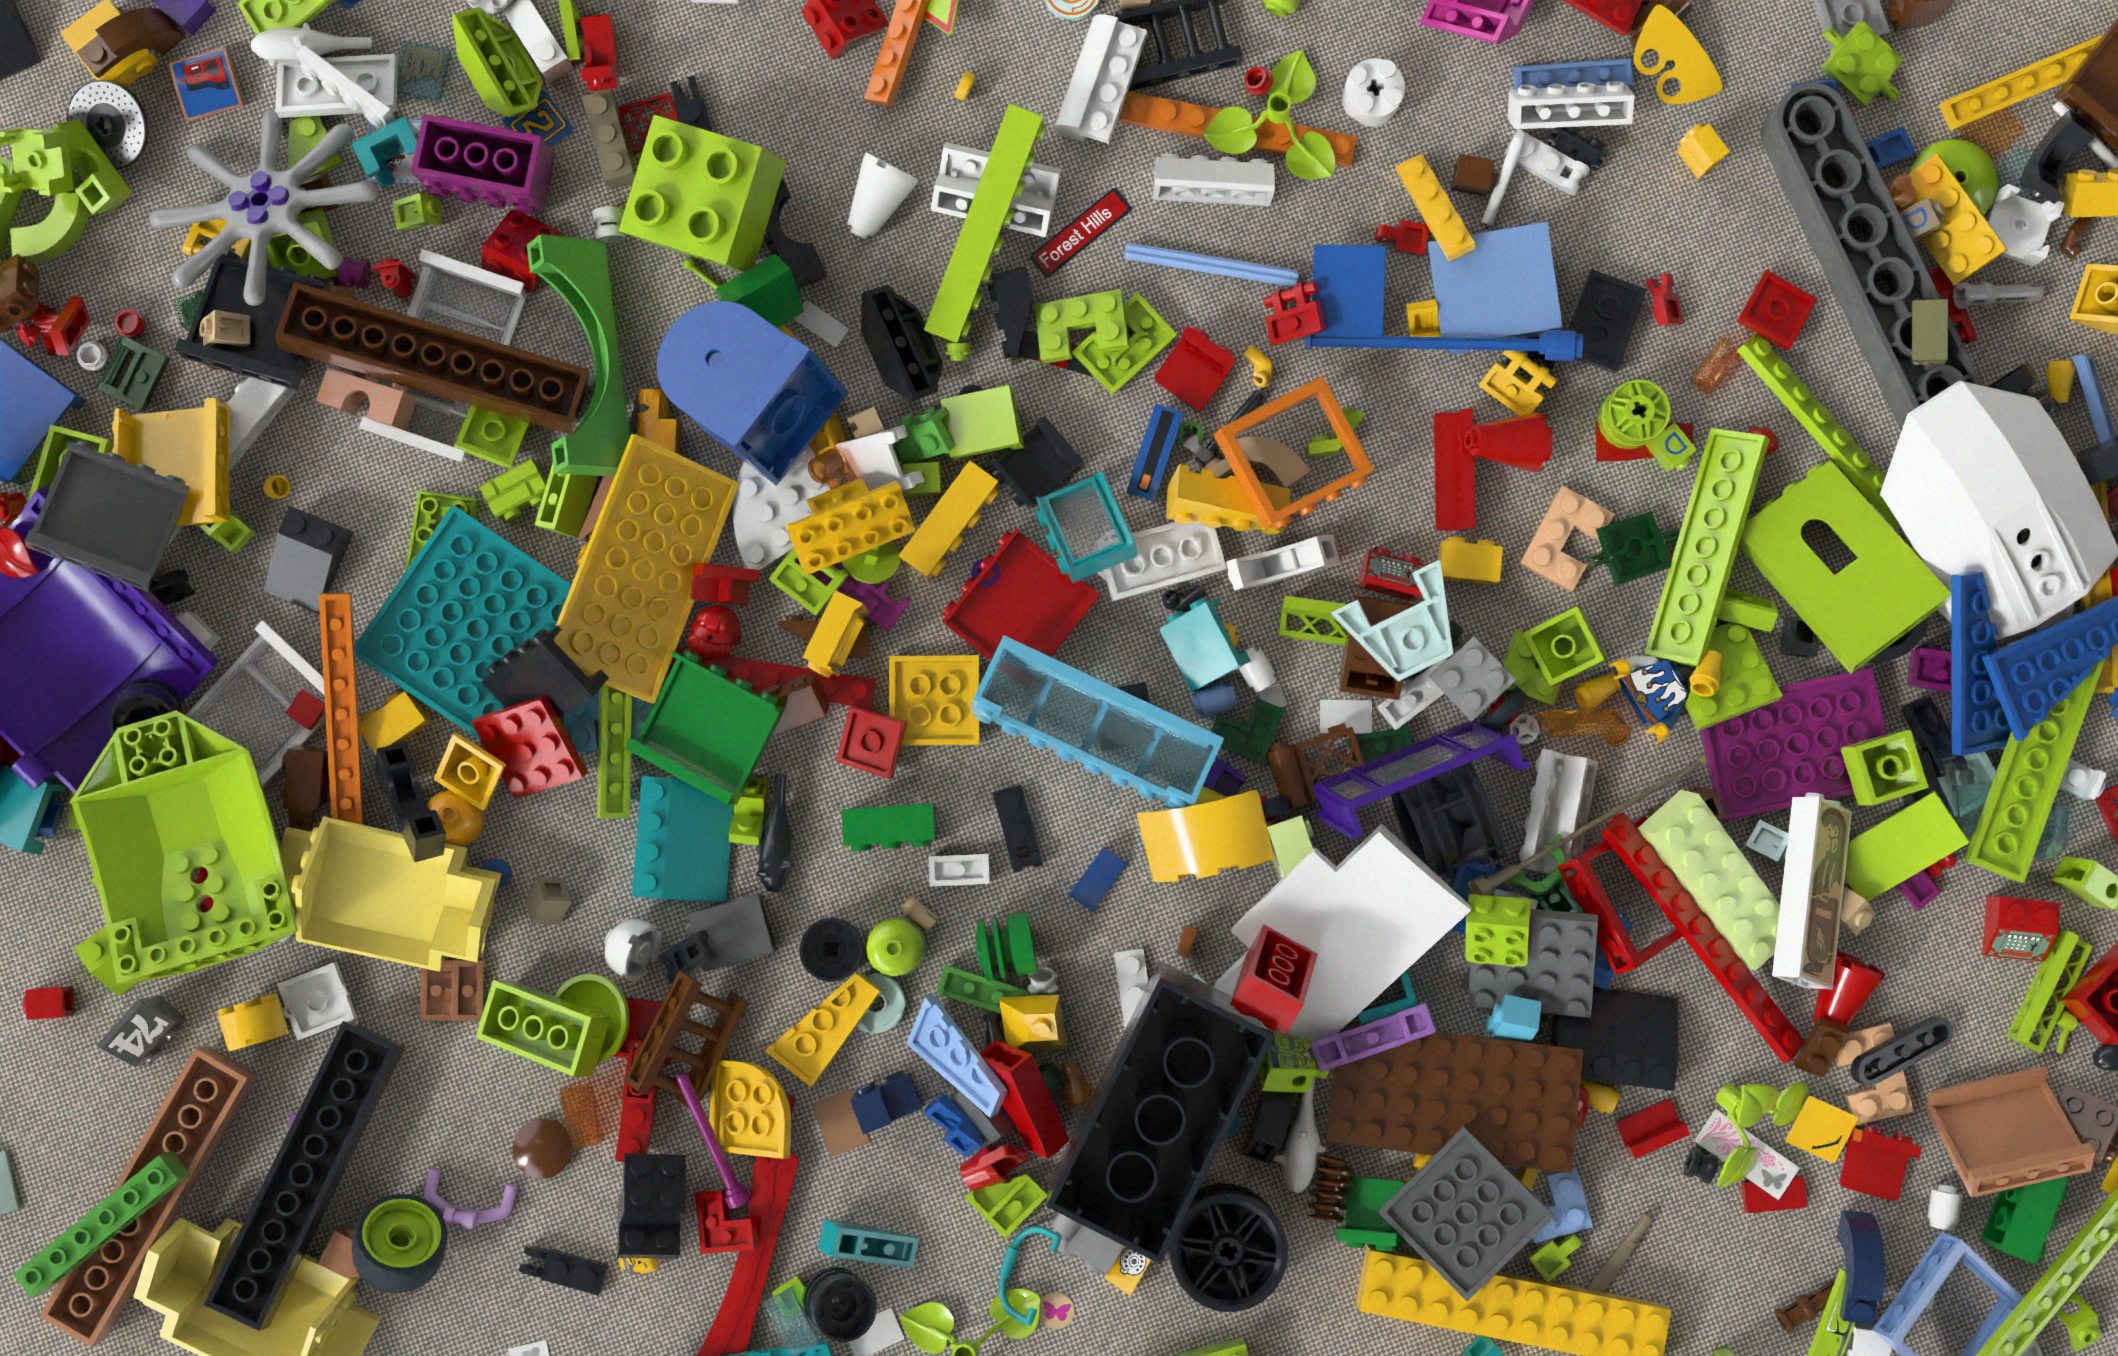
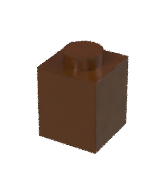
(1473, 175)

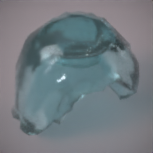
(2055, 834)

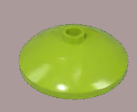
(1969, 161)
(603, 997)

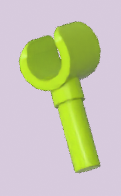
(2068, 1023)

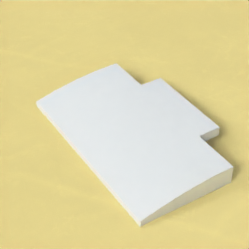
(1362, 921)

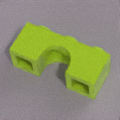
(102, 185)

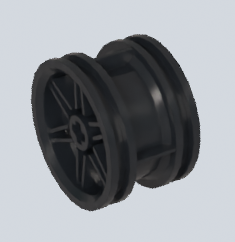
(1269, 1254)

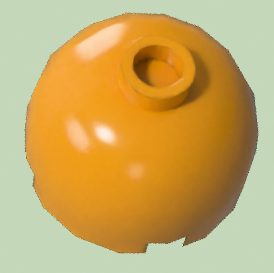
(459, 818)

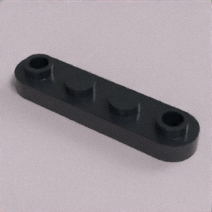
(1901, 1051)

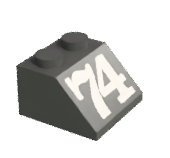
(143, 1031)

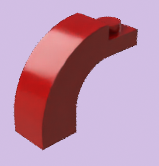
(601, 53)

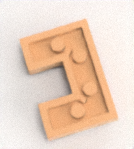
(1544, 551)
(1885, 1098)

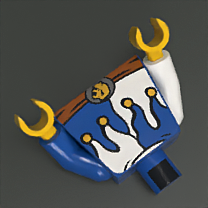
(1653, 691)

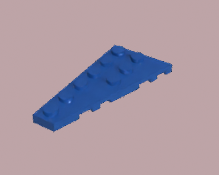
(2050, 664)
(1976, 709)

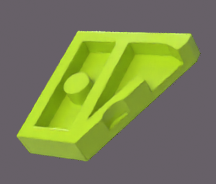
(1007, 1203)

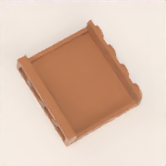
(2007, 1132)

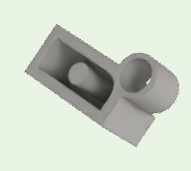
(1087, 1244)

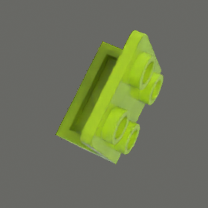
(1497, 930)

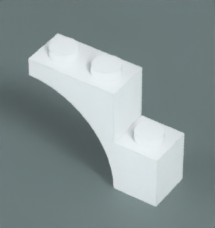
(1283, 562)

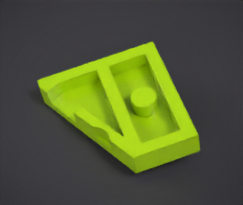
(303, 137)

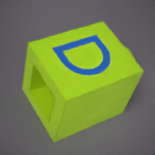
(1672, 448)

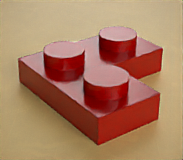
(716, 1229)

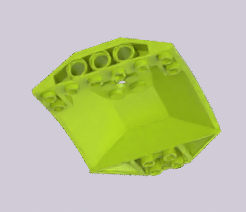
(155, 812)

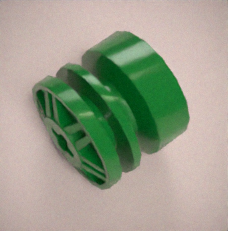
(1006, 946)

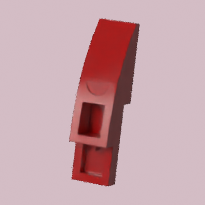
(637, 1114)

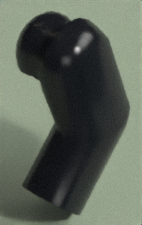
(1177, 601)

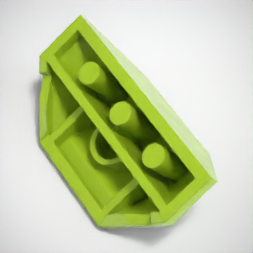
(496, 63)

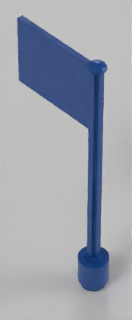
(1353, 308)

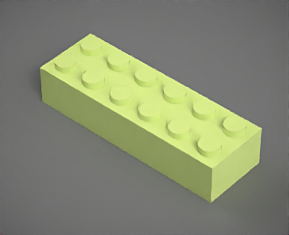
(1715, 875)

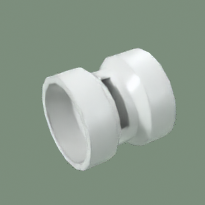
(608, 224)

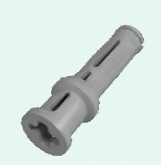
(1987, 294)

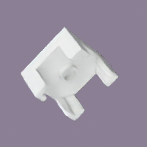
(2022, 224)

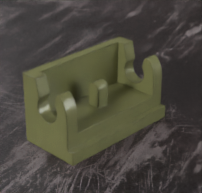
(1929, 332)

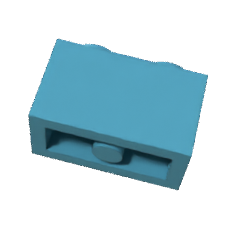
(1514, 1019)

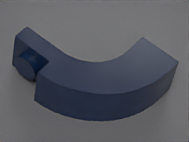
(1865, 1266)

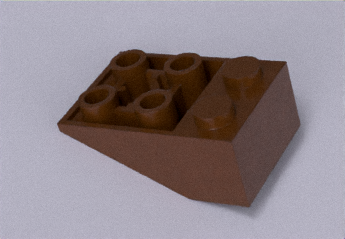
(1358, 669)

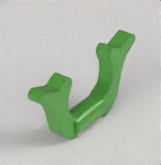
(1548, 882)

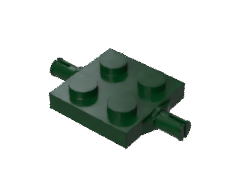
(1633, 548)

